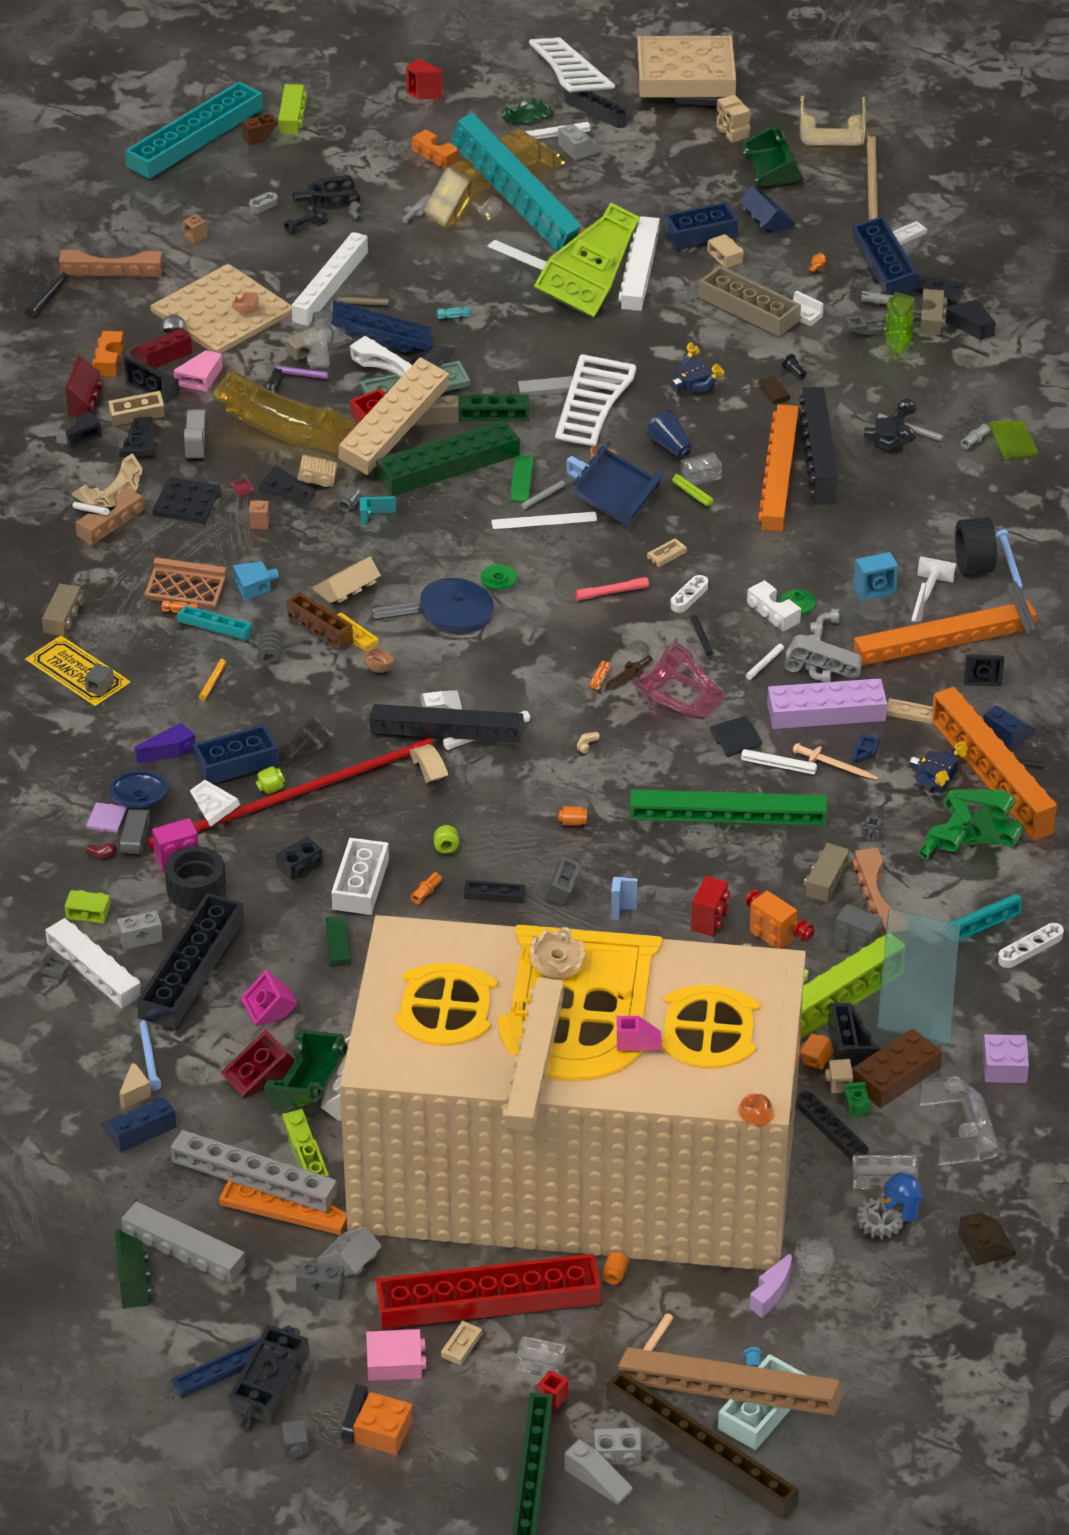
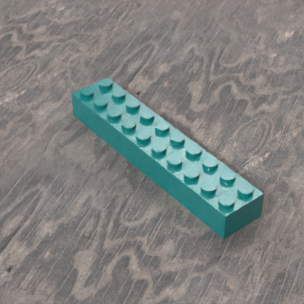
(193, 130)
(515, 182)

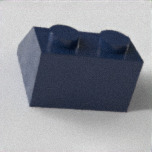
(1008, 726)

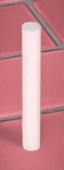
(90, 508)
(766, 660)

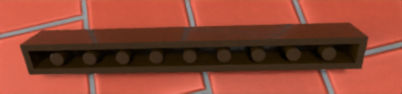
(702, 1445)

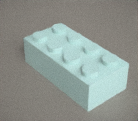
(752, 1421)

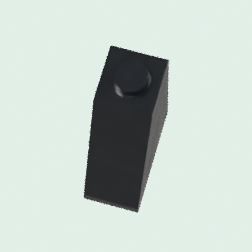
(971, 319)

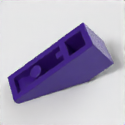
(166, 745)

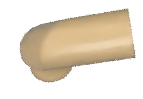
(582, 745)

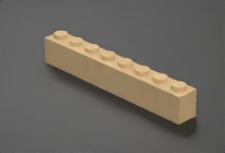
(534, 1055)

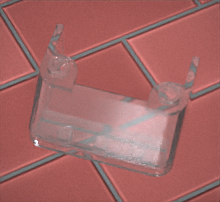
(977, 1136)

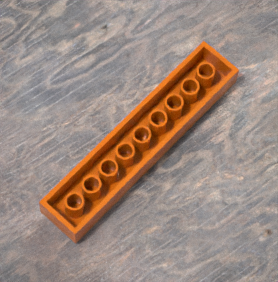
(994, 762)

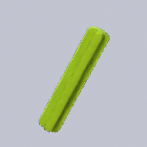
(692, 490)

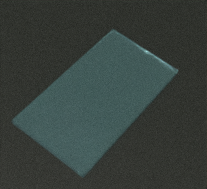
(918, 976)

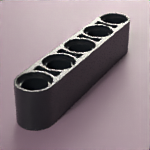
(598, 107)

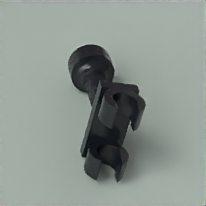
(310, 215)

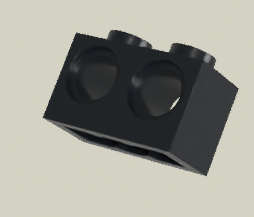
(299, 858)

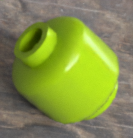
(270, 780)
(446, 839)

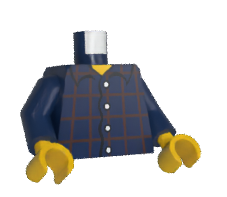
(694, 375)
(938, 769)

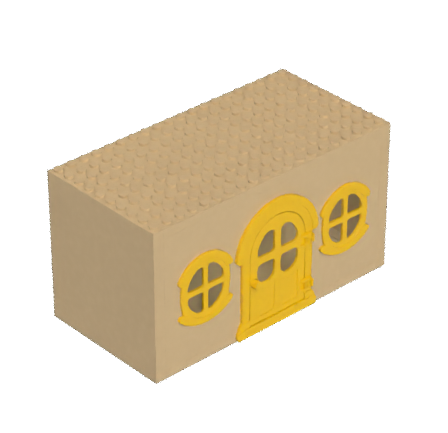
(624, 1144)

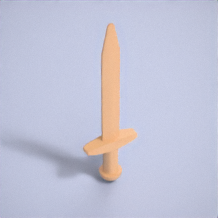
(815, 754)

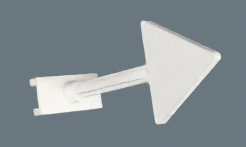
(933, 570)

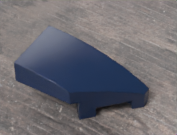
(865, 748)

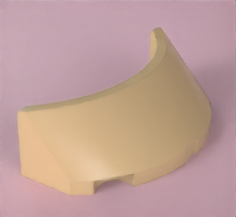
(127, 477)

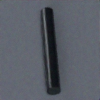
(701, 634)

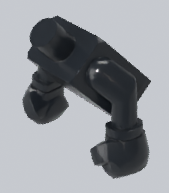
(890, 431)

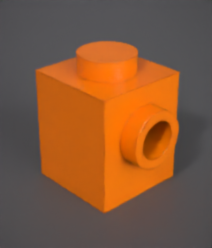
(816, 1051)

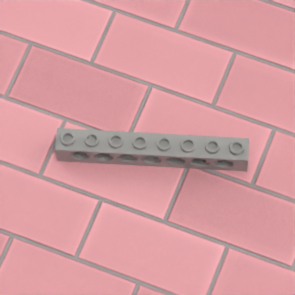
(254, 1171)

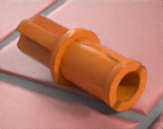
(426, 888)

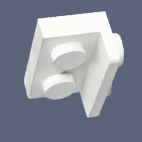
(810, 308)

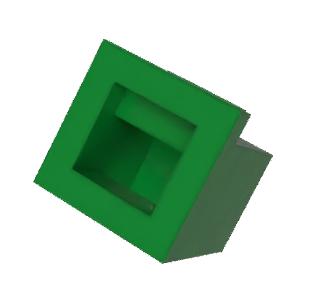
(856, 1099)

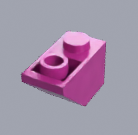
(637, 1034)

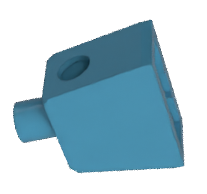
(253, 579)

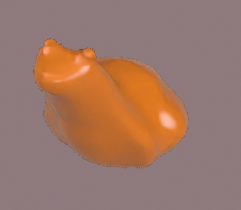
(818, 262)

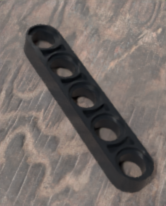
(830, 1119)

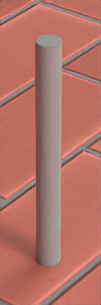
(921, 431)

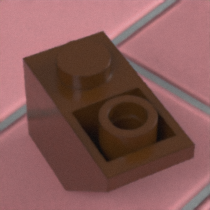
(258, 129)

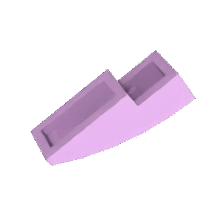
(771, 1287)

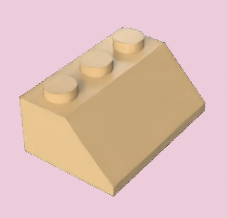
(348, 581)

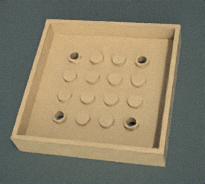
(686, 66)

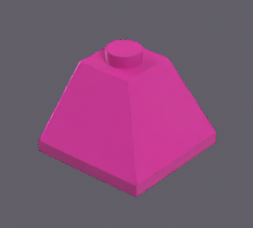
(268, 999)

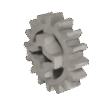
(878, 1220)

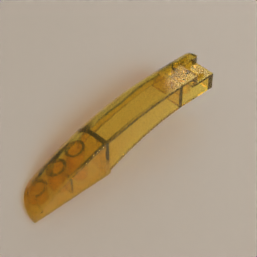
(283, 418)

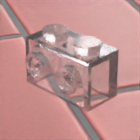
(318, 349)

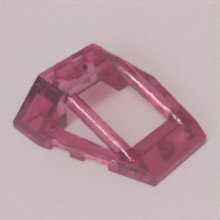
(666, 668)

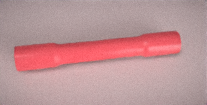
(589, 593)

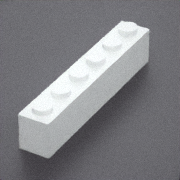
(93, 963)

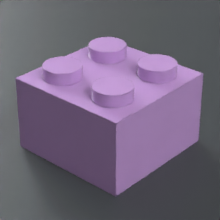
(1005, 1058)

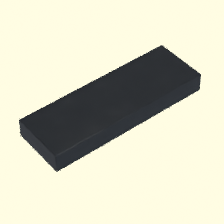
(494, 891)

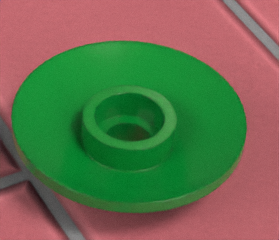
(498, 576)
(801, 598)

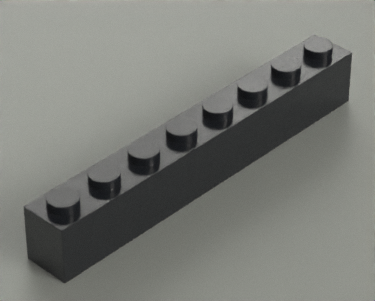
(447, 723)

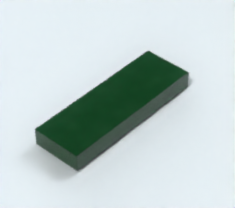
(337, 940)

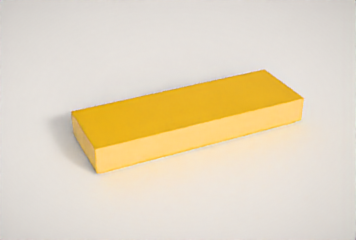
(361, 637)

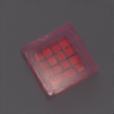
(242, 486)

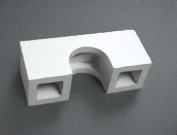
(763, 599)

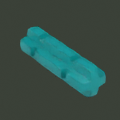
(453, 313)

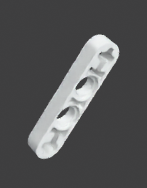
(1014, 956)

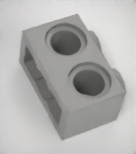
(619, 1445)

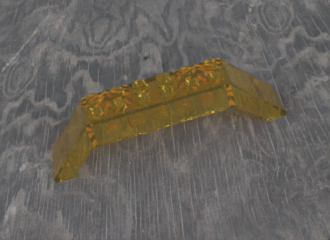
(464, 181)

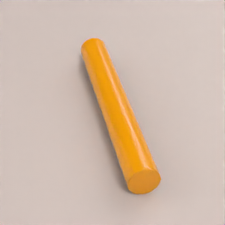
(211, 681)

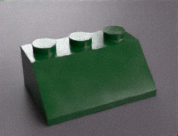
(132, 1271)

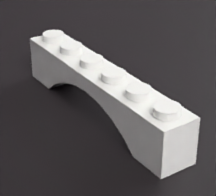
(370, 354)

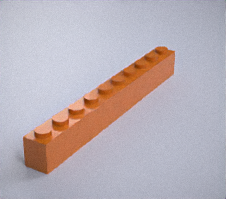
(778, 467)
(940, 634)

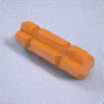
(175, 606)
(599, 675)

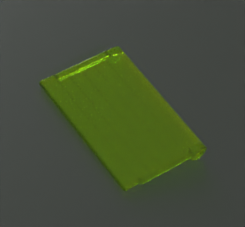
(1013, 438)

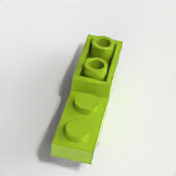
(302, 1143)

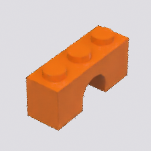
(426, 146)
(107, 353)

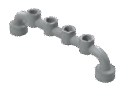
(817, 629)

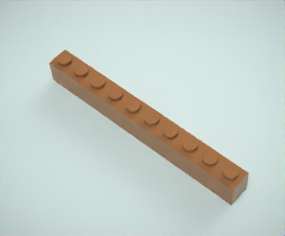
(733, 1381)

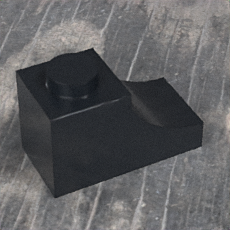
(85, 429)

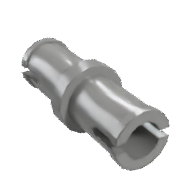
(877, 298)
(975, 436)

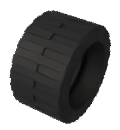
(975, 546)
(193, 862)

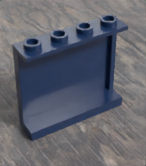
(615, 485)

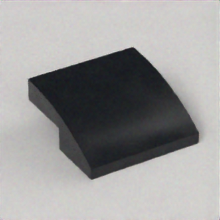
(435, 355)
(736, 736)

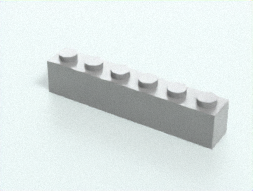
(183, 1242)

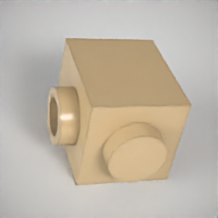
(838, 1075)

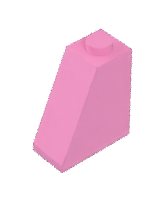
(199, 371)

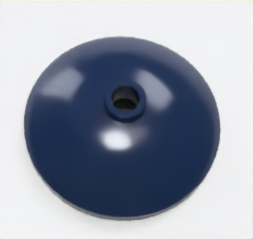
(138, 789)

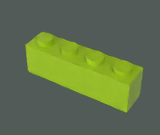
(292, 109)

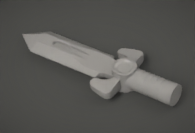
(416, 210)

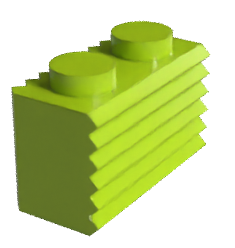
(87, 906)

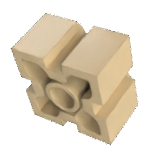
(733, 118)

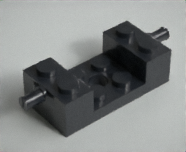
(258, 1392)

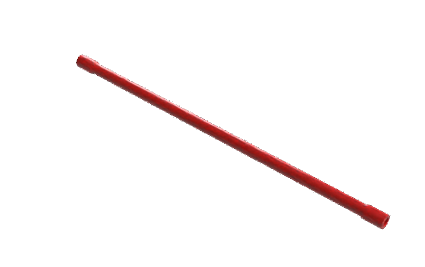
(310, 786)

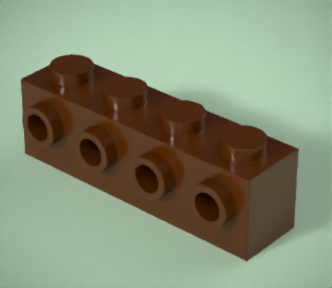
(319, 621)

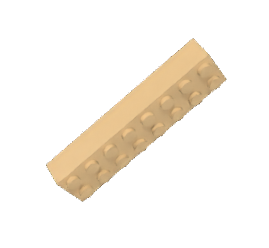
(393, 415)

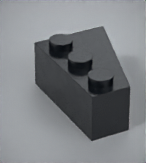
(849, 1035)

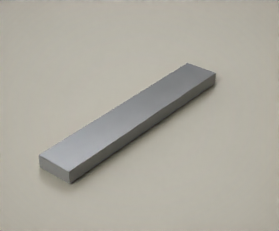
(558, 385)

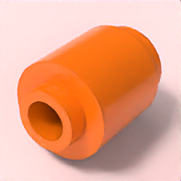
(572, 816)
(615, 1268)

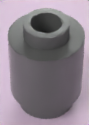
(349, 499)

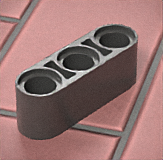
(135, 831)

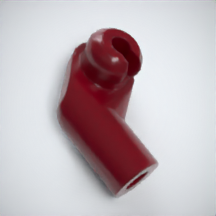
(101, 852)

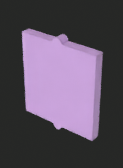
(106, 817)

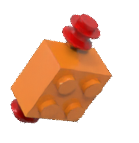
(775, 920)

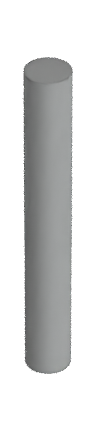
(543, 495)

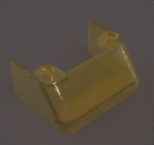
(850, 136)

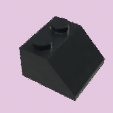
(983, 670)

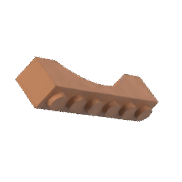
(139, 265)
(869, 868)

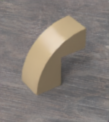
(430, 762)

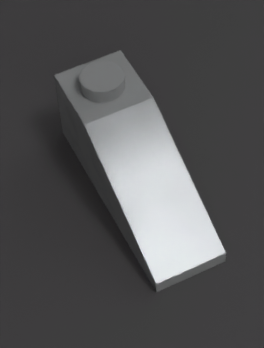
(593, 1470)

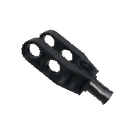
(322, 196)

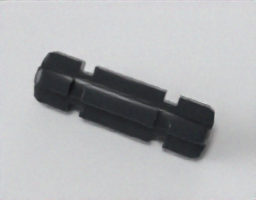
(274, 379)

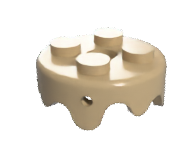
(561, 945)

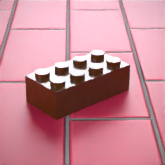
(897, 1067)

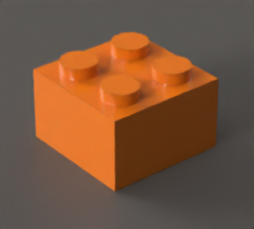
(383, 1423)

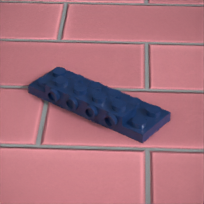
(380, 327)

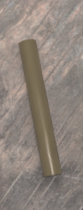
(364, 301)

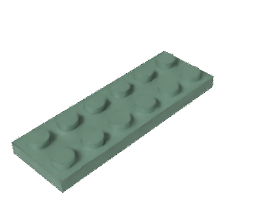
(457, 379)

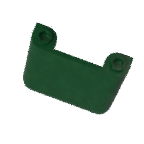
(772, 158)
(310, 1073)

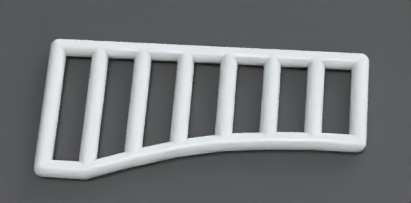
(564, 50)
(618, 389)

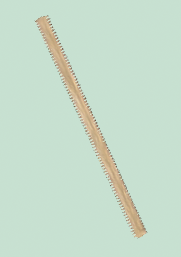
(872, 179)

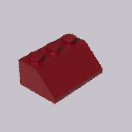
(164, 349)
(83, 388)

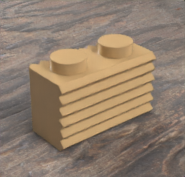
(725, 251)
(317, 471)

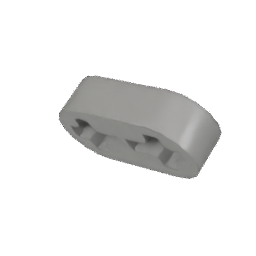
(263, 202)

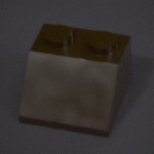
(984, 1238)

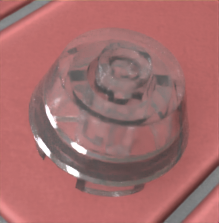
(815, 1255)

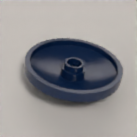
(456, 605)

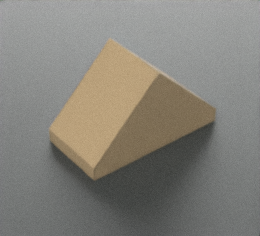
(135, 1087)

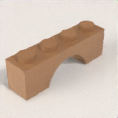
(95, 527)

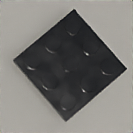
(186, 500)

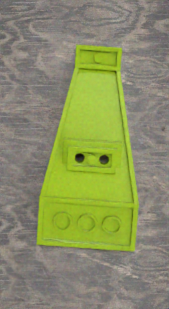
(579, 279)

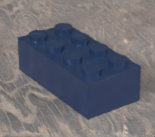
(700, 225)
(235, 754)

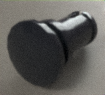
(792, 364)

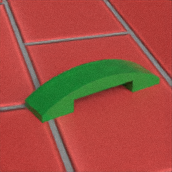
(522, 478)

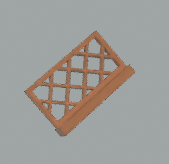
(189, 572)

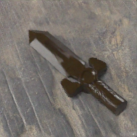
(635, 667)

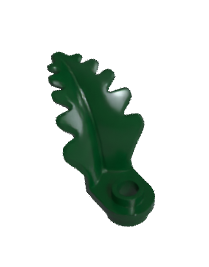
(527, 112)

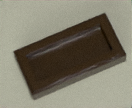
(774, 390)

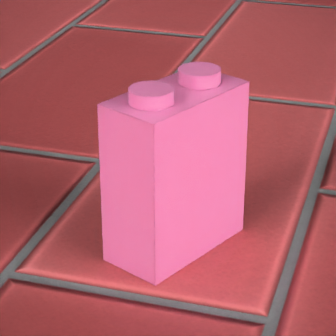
(395, 1355)

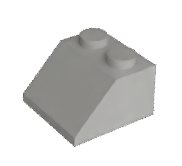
(577, 142)
(351, 1250)

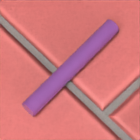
(303, 372)

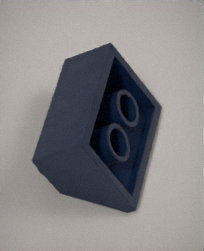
(765, 210)
(140, 1124)

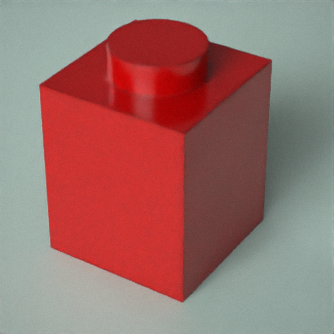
(554, 1384)

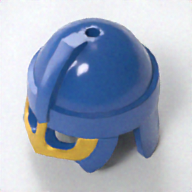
(905, 1190)

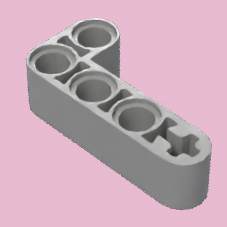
(195, 434)
(822, 655)

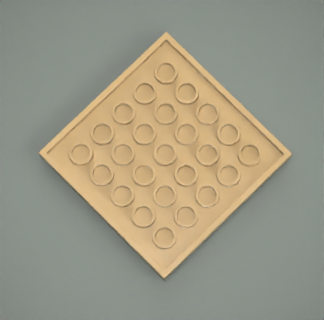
(209, 309)

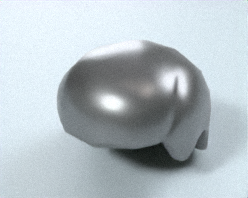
(172, 323)

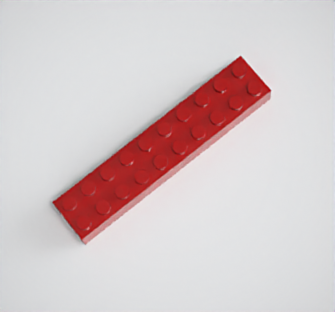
(488, 1291)

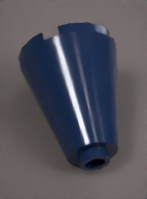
(669, 434)

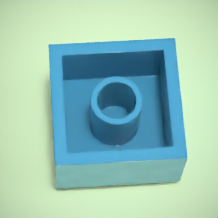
(875, 576)

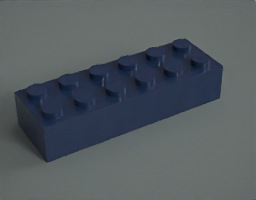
(885, 256)

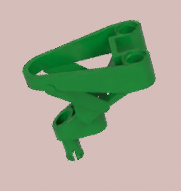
(961, 827)

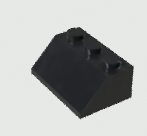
(148, 379)

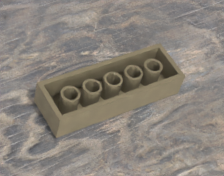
(749, 301)

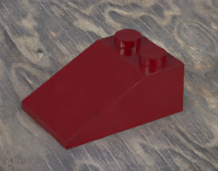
(258, 1063)

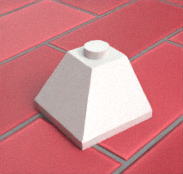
(441, 699)

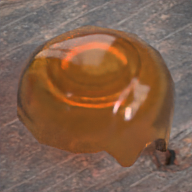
(756, 1109)

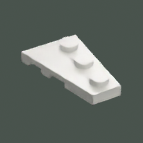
(213, 801)

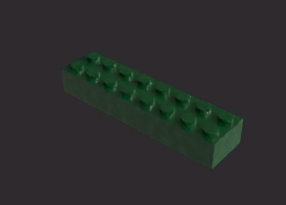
(447, 457)

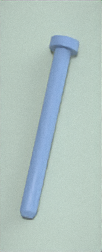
(1003, 536)
(155, 1082)

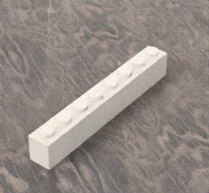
(639, 263)
(329, 278)

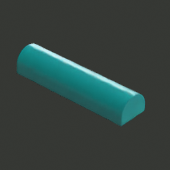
(215, 623)
(988, 916)

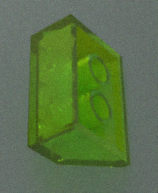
(899, 322)

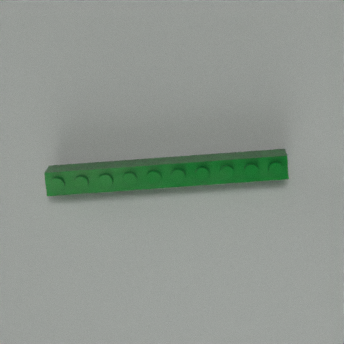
(728, 807)

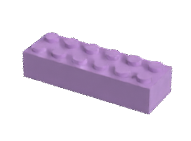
(826, 703)

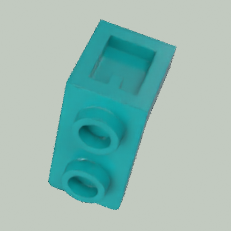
(375, 505)

